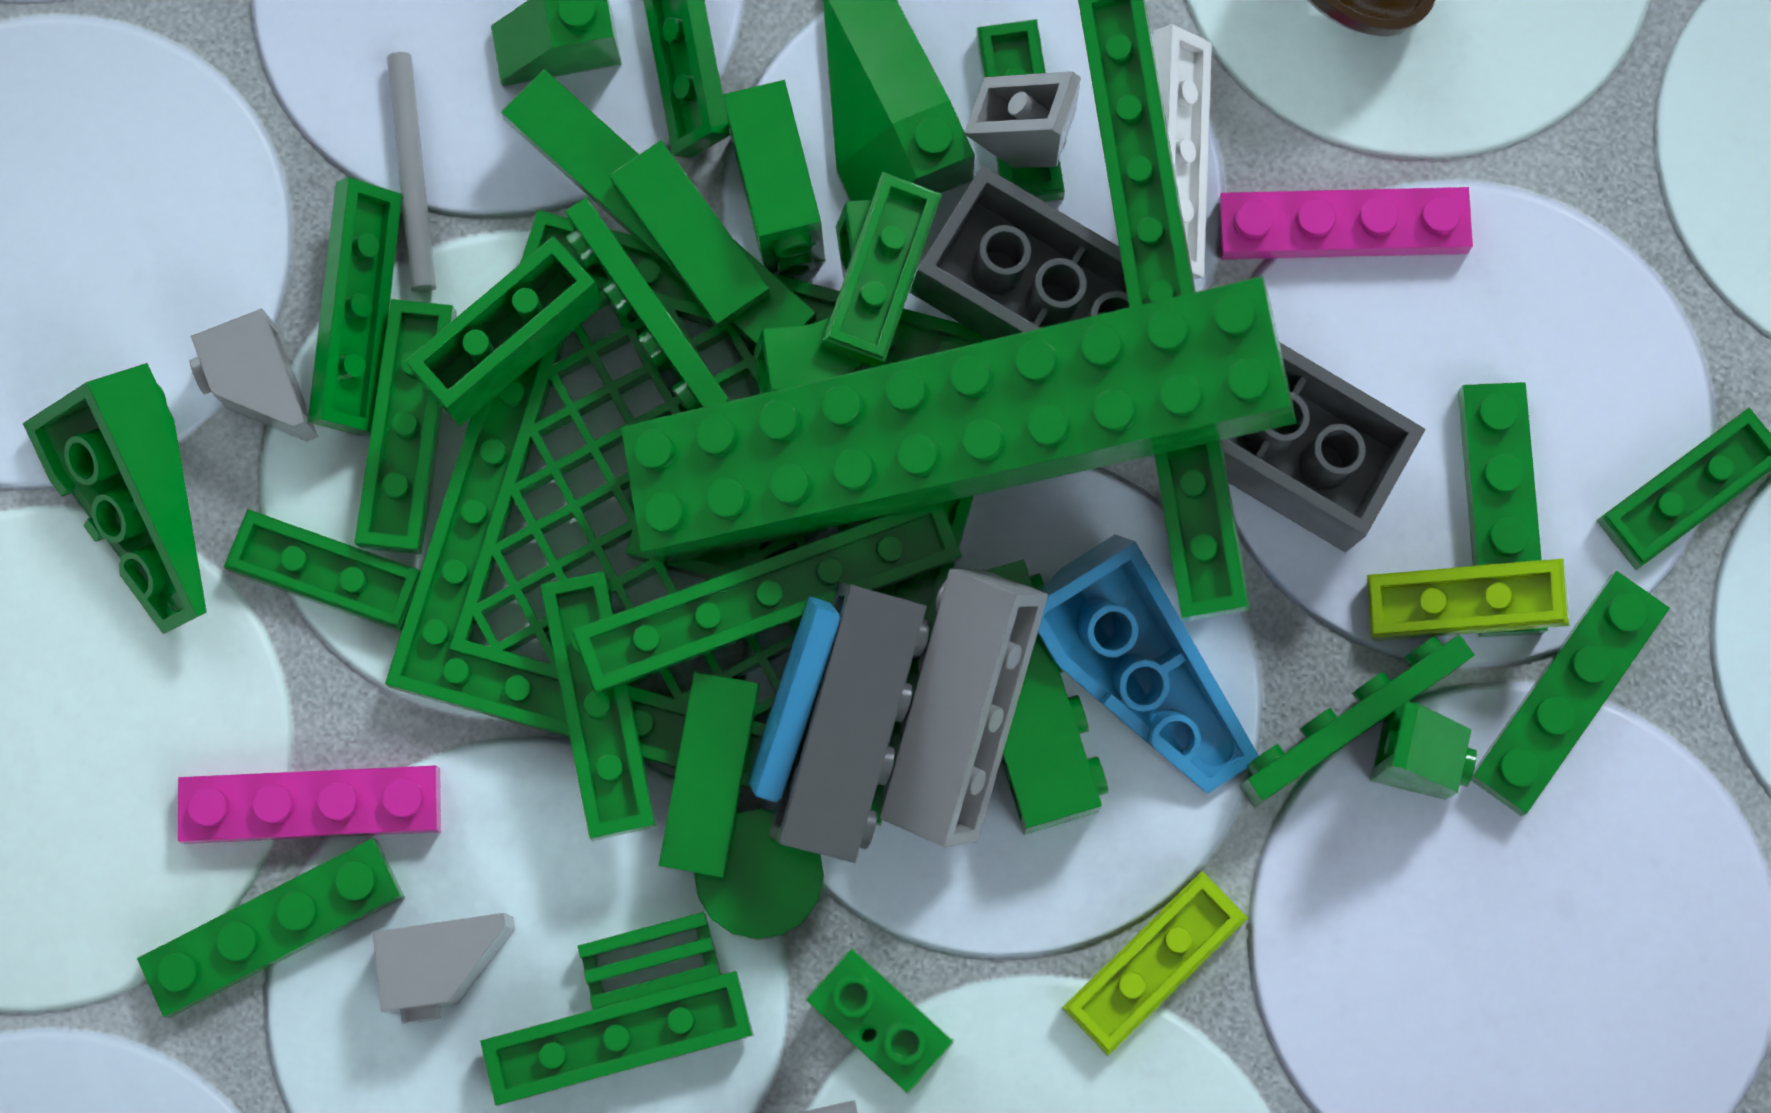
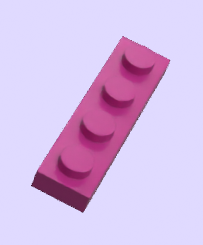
(1345, 223)
(309, 804)

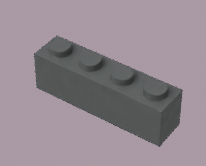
(851, 725)

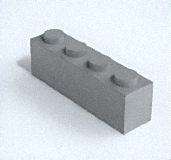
(962, 706)

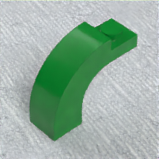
(794, 353)

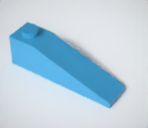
(1132, 653)

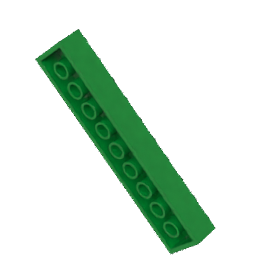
(959, 423)

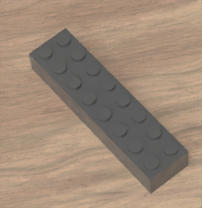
(1025, 266)

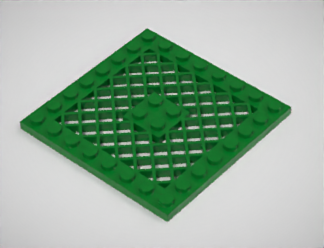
(435, 643)

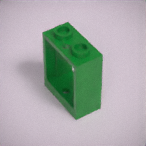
(775, 178)
(861, 999)

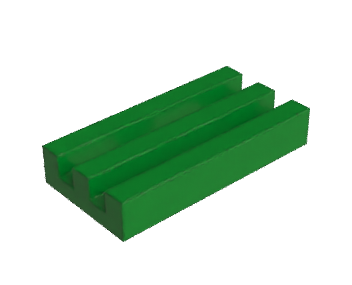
(595, 975)

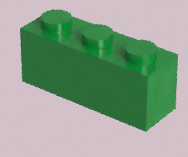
(506, 331)

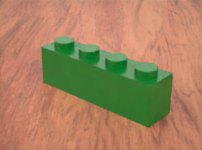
(1044, 747)

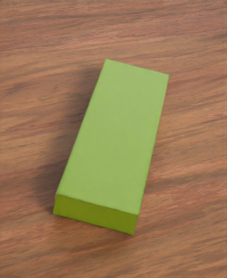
(1468, 600)
(1154, 963)

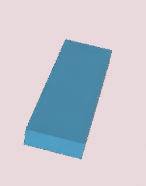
(794, 699)

